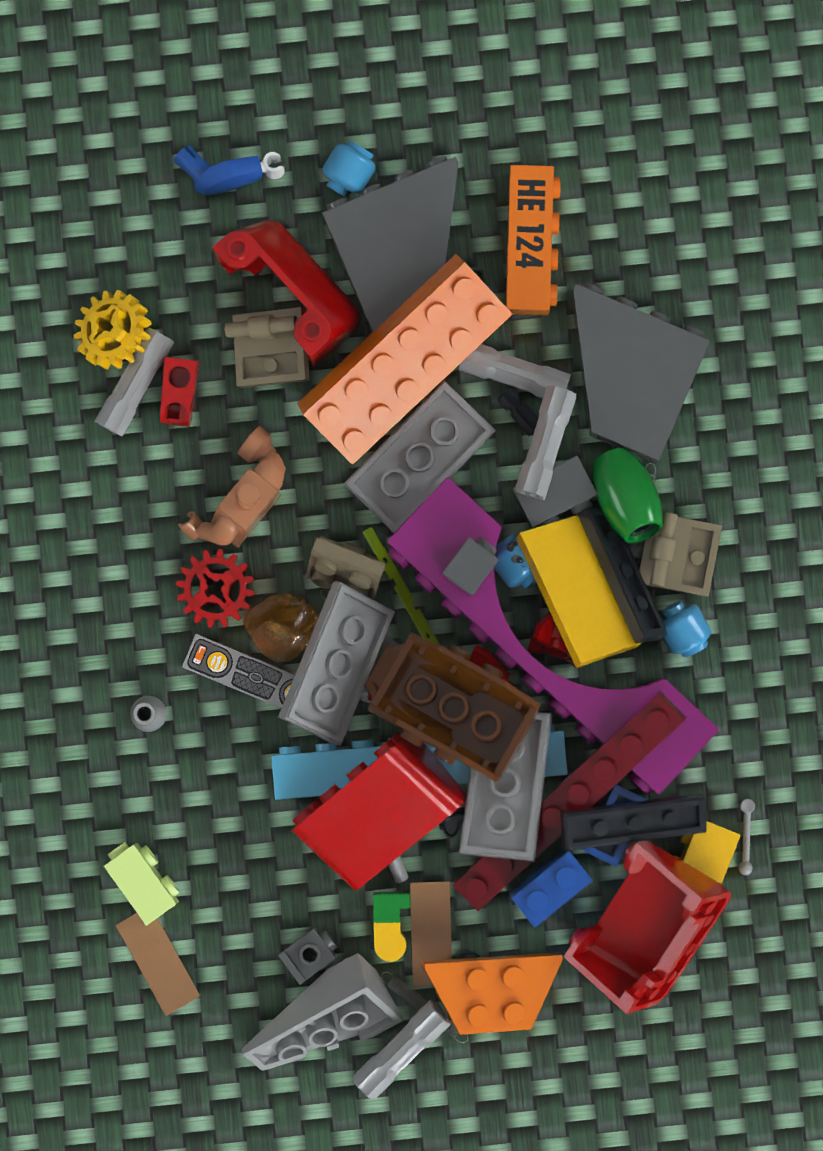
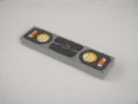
(238, 671)

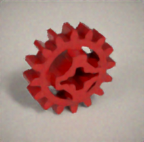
(202, 599)

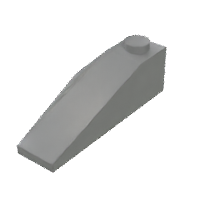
(335, 1007)

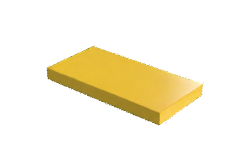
(576, 590)

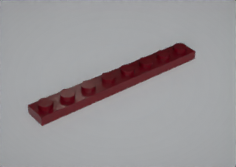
(579, 791)

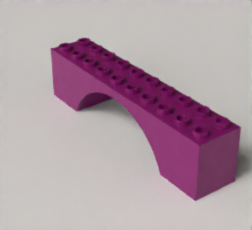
(428, 546)

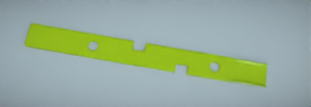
(401, 587)

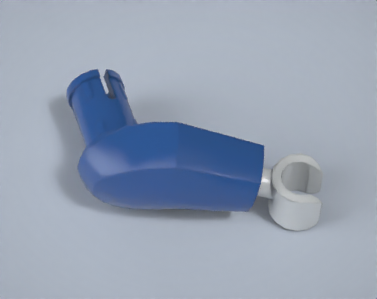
(227, 174)

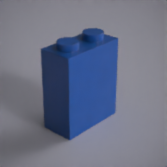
(549, 887)

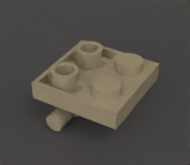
(268, 348)
(681, 555)
(344, 564)

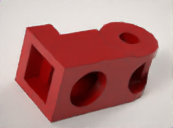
(178, 391)

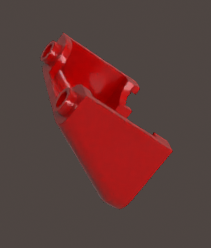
(330, 312)
(648, 928)

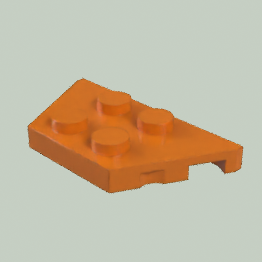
(493, 991)

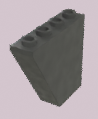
(394, 236)
(632, 370)

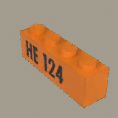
(530, 240)

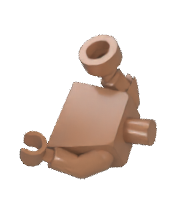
(248, 498)

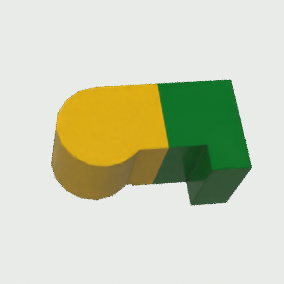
(388, 937)

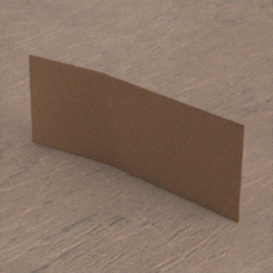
(429, 926)
(158, 963)

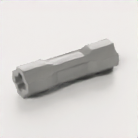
(521, 374)
(123, 401)
(545, 443)
(401, 1050)

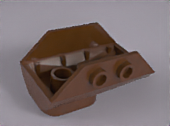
(451, 704)

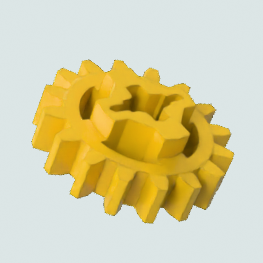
(112, 329)

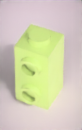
(140, 881)

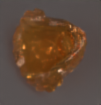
(281, 626)

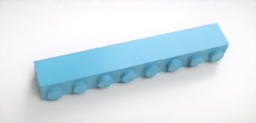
(316, 772)

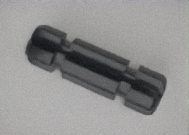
(521, 412)

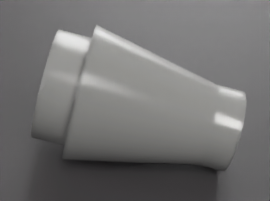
(157, 717)

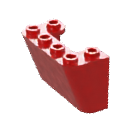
(379, 811)

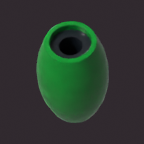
(627, 495)

